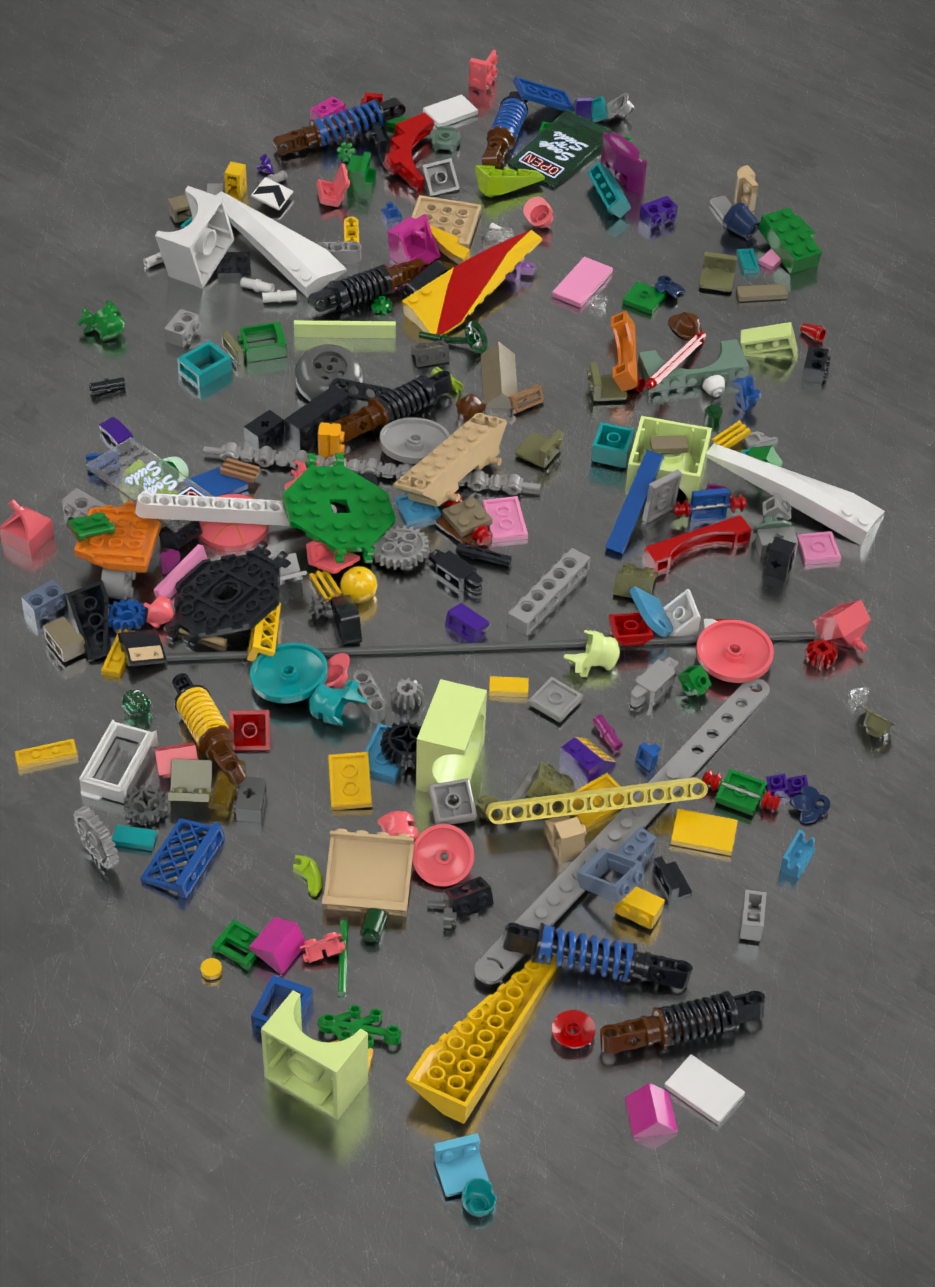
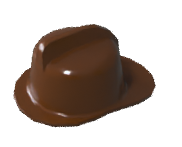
(685, 325)

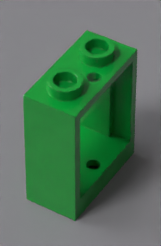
(262, 332)

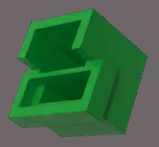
(360, 174)

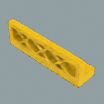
(257, 633)

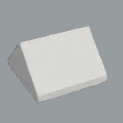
(683, 615)

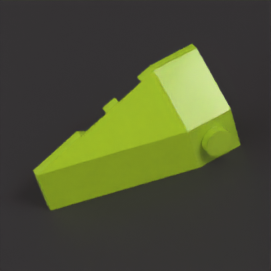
(498, 182)

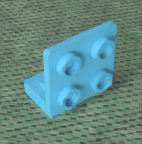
(458, 1163)

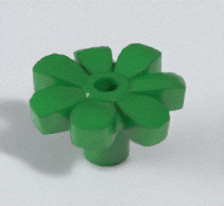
(345, 151)
(381, 305)

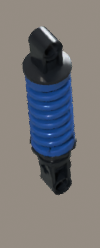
(612, 958)

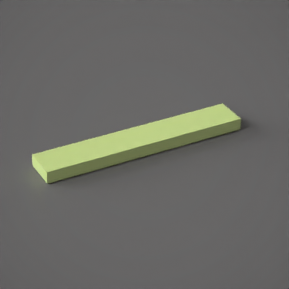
(345, 329)

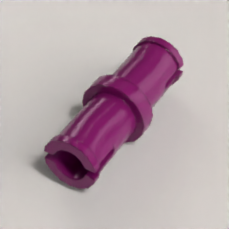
(607, 733)

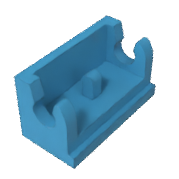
(797, 855)

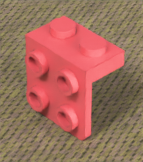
(482, 72)
(334, 192)

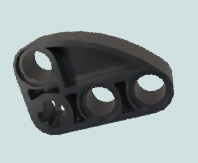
(346, 619)

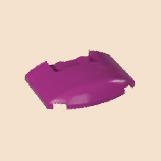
(624, 161)

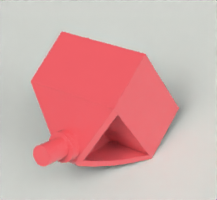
(26, 529)
(844, 625)

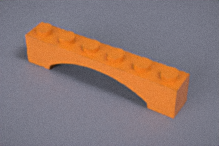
(626, 370)

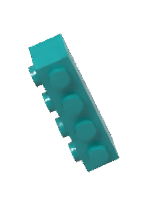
(609, 190)

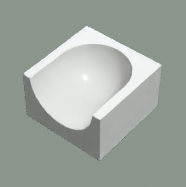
(198, 248)

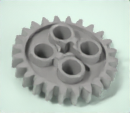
(401, 547)
(96, 837)

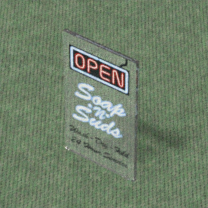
(137, 470)

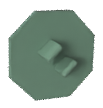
(771, 523)

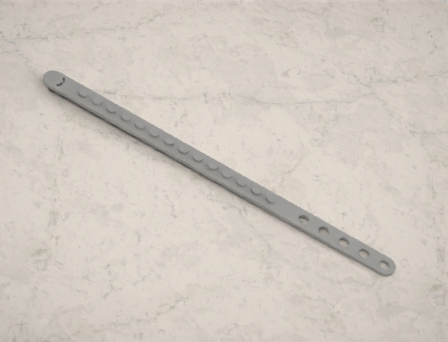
(682, 765)

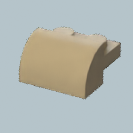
(746, 187)

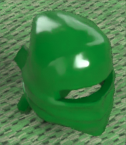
(105, 321)

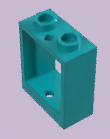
(209, 374)

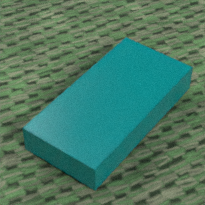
(598, 109)
(748, 261)
(134, 837)

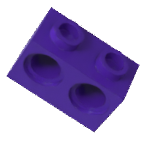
(658, 212)

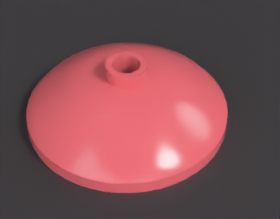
(437, 841)

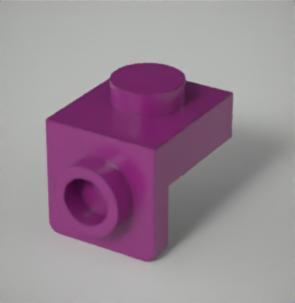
(169, 560)

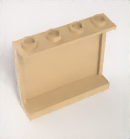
(368, 872)

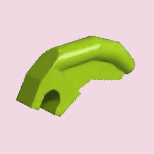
(311, 872)

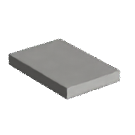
(661, 496)

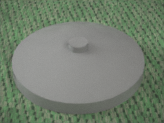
(411, 439)

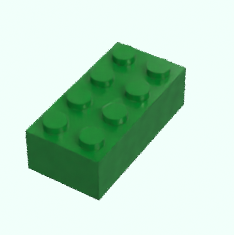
(790, 240)

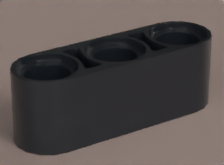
(426, 276)

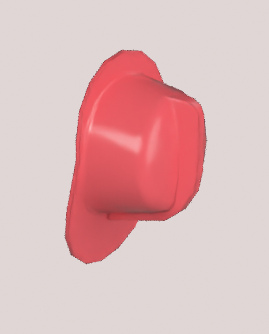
(538, 212)
(337, 671)

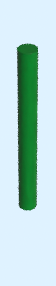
(342, 966)

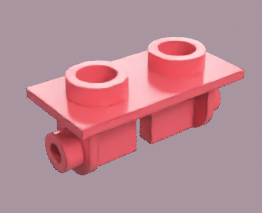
(330, 944)

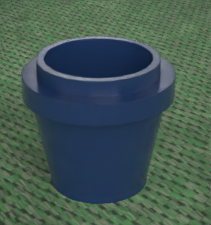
(741, 221)

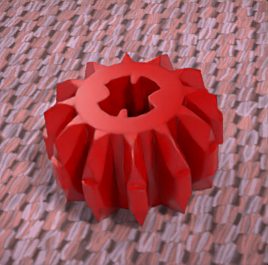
(821, 653)

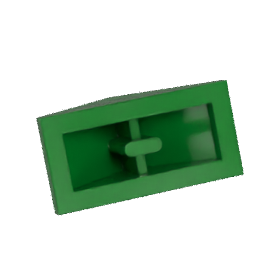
(766, 454)

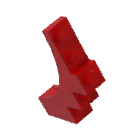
(400, 159)

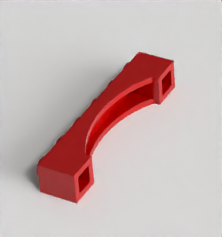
(731, 531)

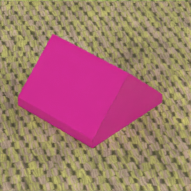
(279, 944)
(650, 1112)

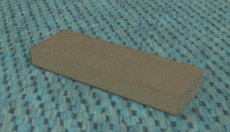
(761, 292)

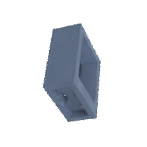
(604, 859)

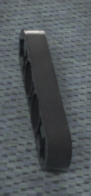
(362, 389)

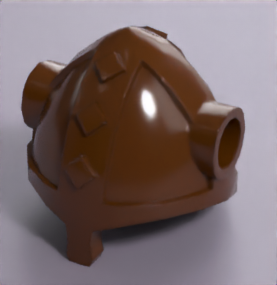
(468, 407)

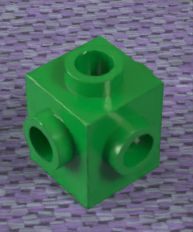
(694, 680)

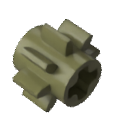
(481, 807)

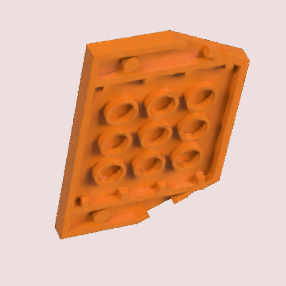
(128, 547)

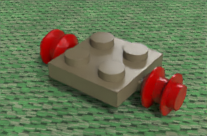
(468, 518)

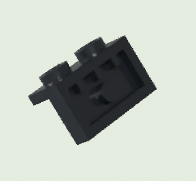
(469, 896)

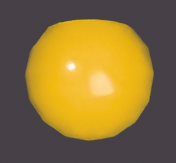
(359, 584)

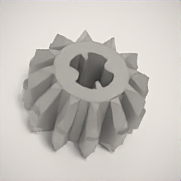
(406, 694)

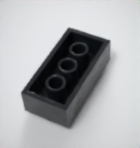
(303, 424)

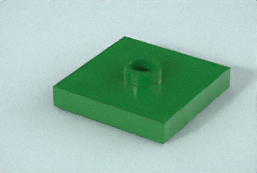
(643, 297)

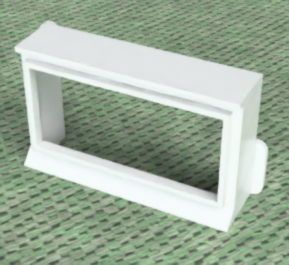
(96, 788)

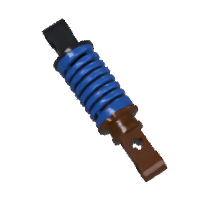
(505, 129)

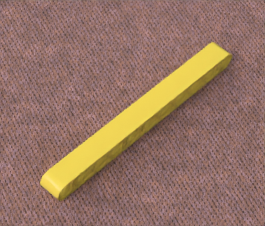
(606, 800)

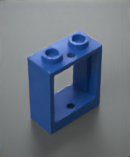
(282, 988)

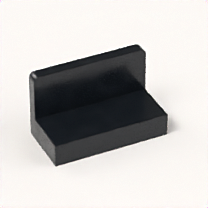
(671, 879)

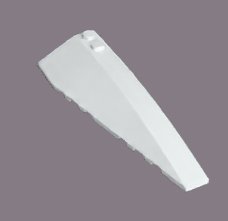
(296, 257)
(823, 502)

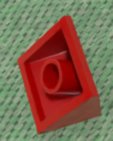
(250, 729)

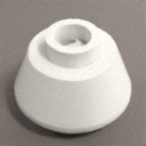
(714, 385)

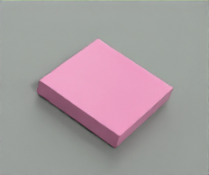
(818, 548)

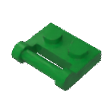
(90, 526)
(240, 937)

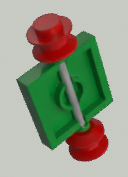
(741, 791)

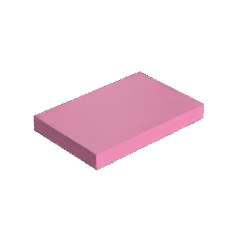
(507, 520)

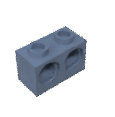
(44, 601)
(638, 845)

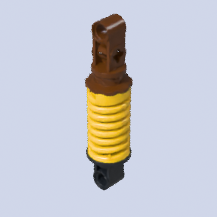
(207, 726)

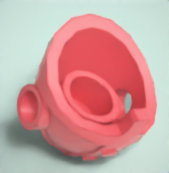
(159, 611)

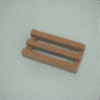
(514, 403)
(239, 470)

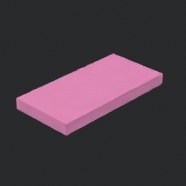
(582, 282)

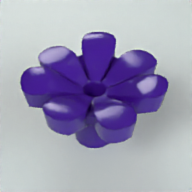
(265, 164)

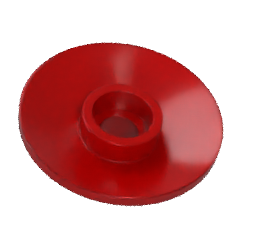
(576, 1022)

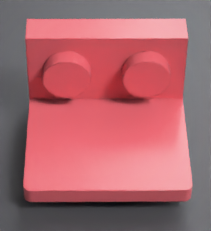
(324, 559)

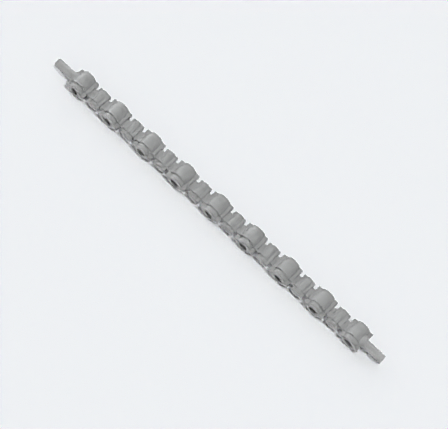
(267, 456)

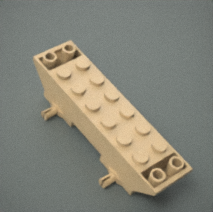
(467, 449)

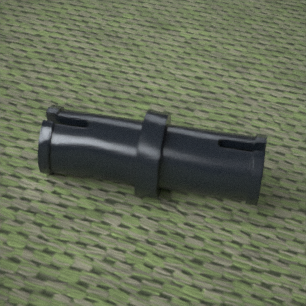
(107, 385)

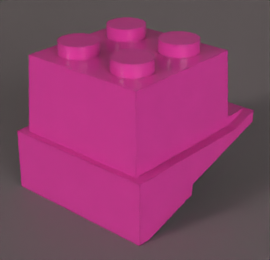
(412, 240)

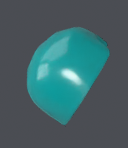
(478, 1197)

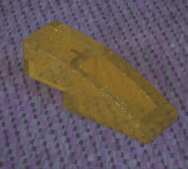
(223, 792)

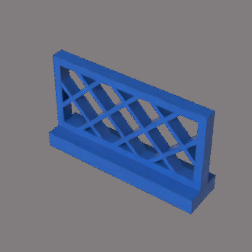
(197, 860)

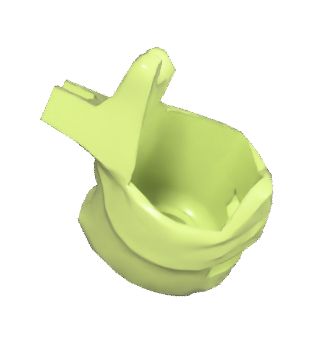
(599, 652)

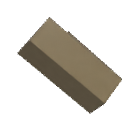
(498, 376)

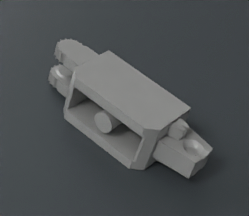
(653, 682)

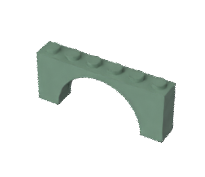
(729, 365)

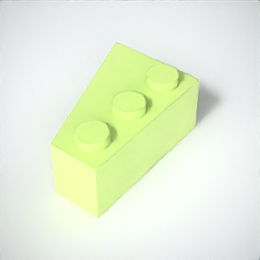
(770, 341)

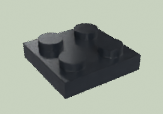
(235, 265)

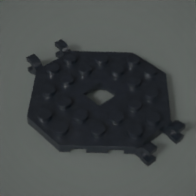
(205, 616)

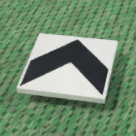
(272, 193)

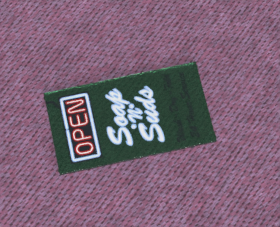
(560, 147)

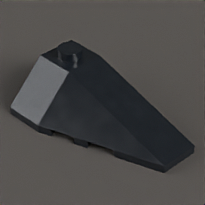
(91, 612)

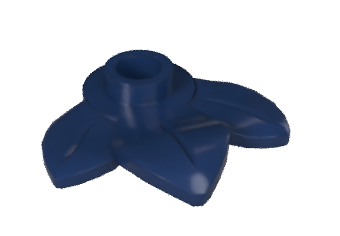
(665, 283)
(808, 805)

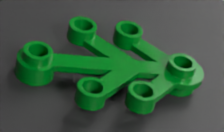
(333, 1024)

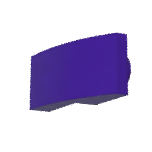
(116, 430)
(786, 786)

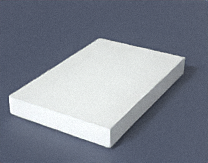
(450, 111)
(704, 1089)

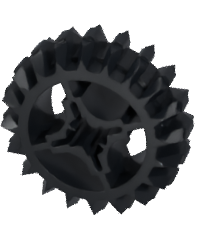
(395, 741)

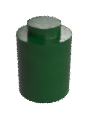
(713, 417)
(373, 924)

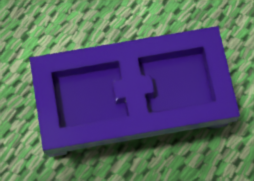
(466, 623)

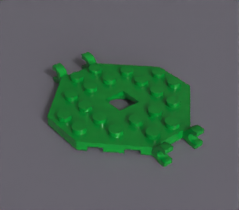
(310, 508)

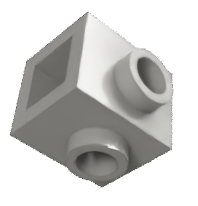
(777, 507)

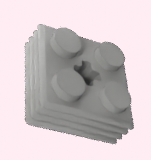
(461, 793)

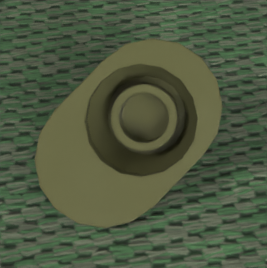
(875, 723)

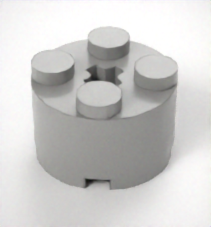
(118, 583)

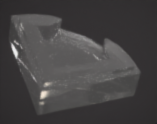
(858, 696)

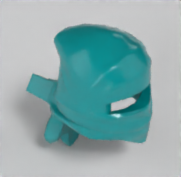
(330, 702)

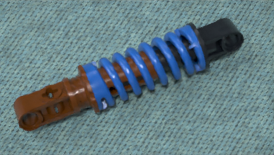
(322, 131)

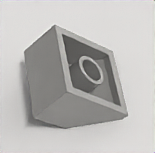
(439, 177)

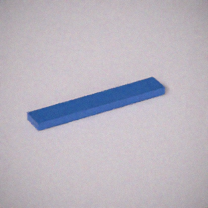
(634, 502)

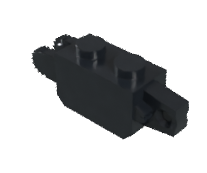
(456, 571)

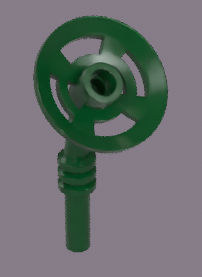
(472, 338)

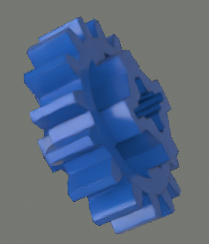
(127, 615)

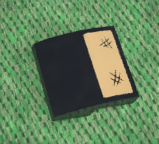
(142, 647)

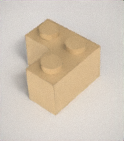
(565, 837)

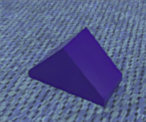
(583, 107)

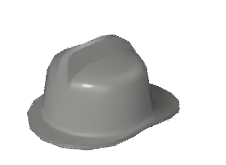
(619, 107)

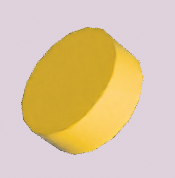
(211, 969)

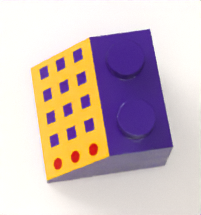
(585, 759)

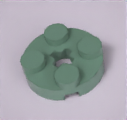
(449, 143)

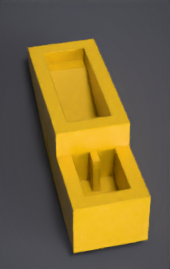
(450, 246)

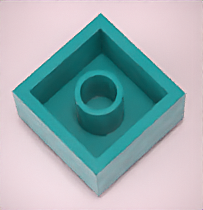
(612, 445)

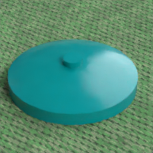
(289, 674)

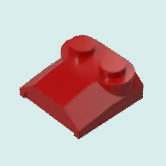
(629, 629)

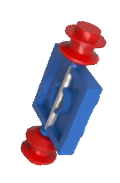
(709, 505)

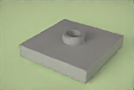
(555, 699)

